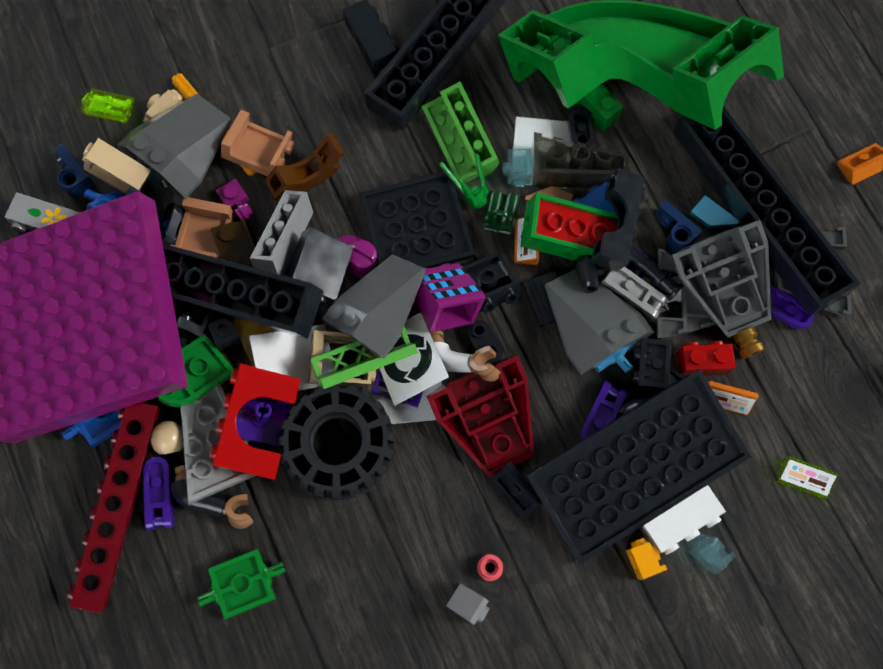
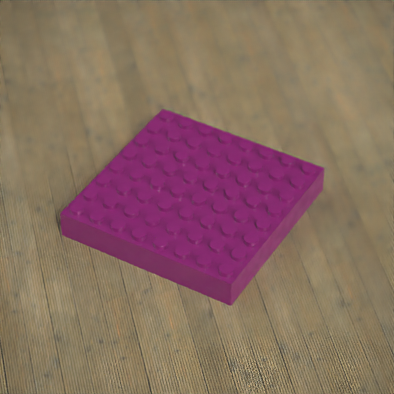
(85, 319)

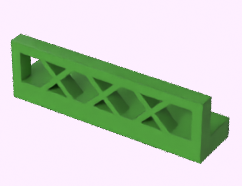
(359, 366)

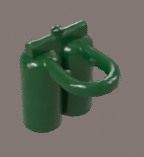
(500, 212)

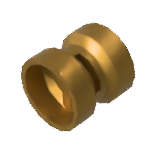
(748, 343)

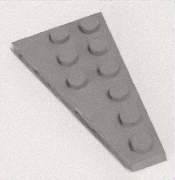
(199, 434)

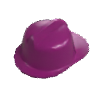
(363, 256)

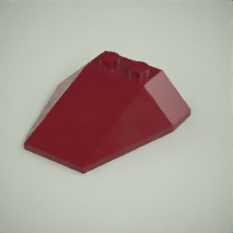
(488, 416)

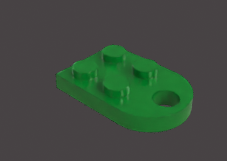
(204, 371)

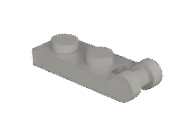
(635, 291)

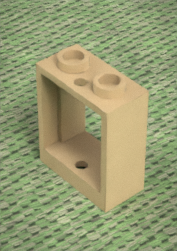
(114, 167)
(317, 343)

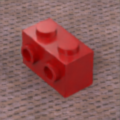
(711, 359)

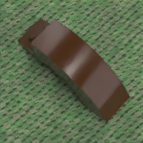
(308, 172)

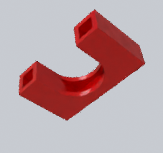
(249, 385)

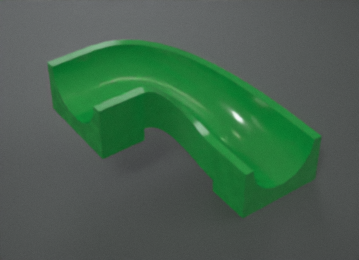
(665, 50)

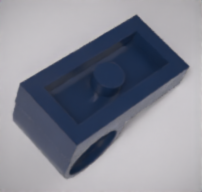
(71, 172)
(679, 226)

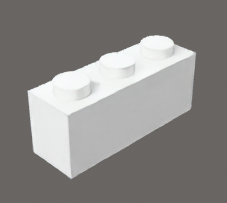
(683, 520)

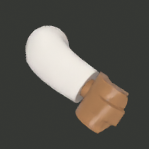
(465, 362)

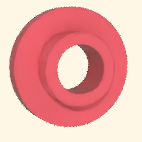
(495, 561)

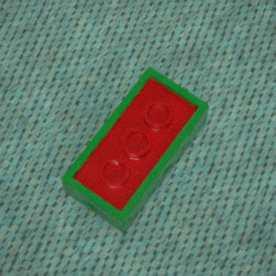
(564, 226)

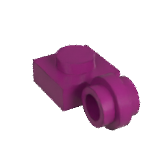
(234, 195)

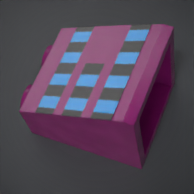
(448, 297)

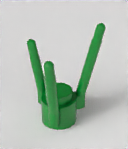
(473, 194)

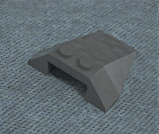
(179, 142)
(729, 277)
(377, 305)
(594, 322)

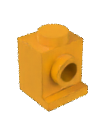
(644, 559)

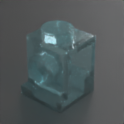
(711, 553)

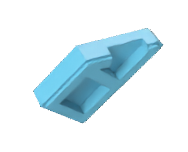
(712, 215)

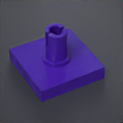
(261, 421)

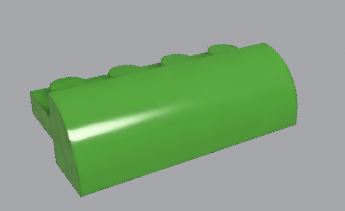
(460, 133)

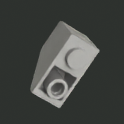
(468, 604)

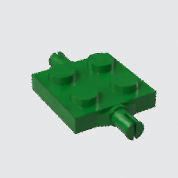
(241, 584)

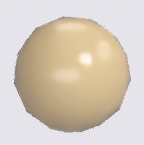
(167, 437)

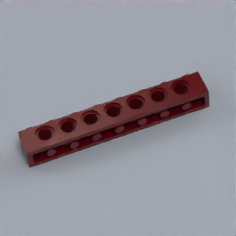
(97, 599)

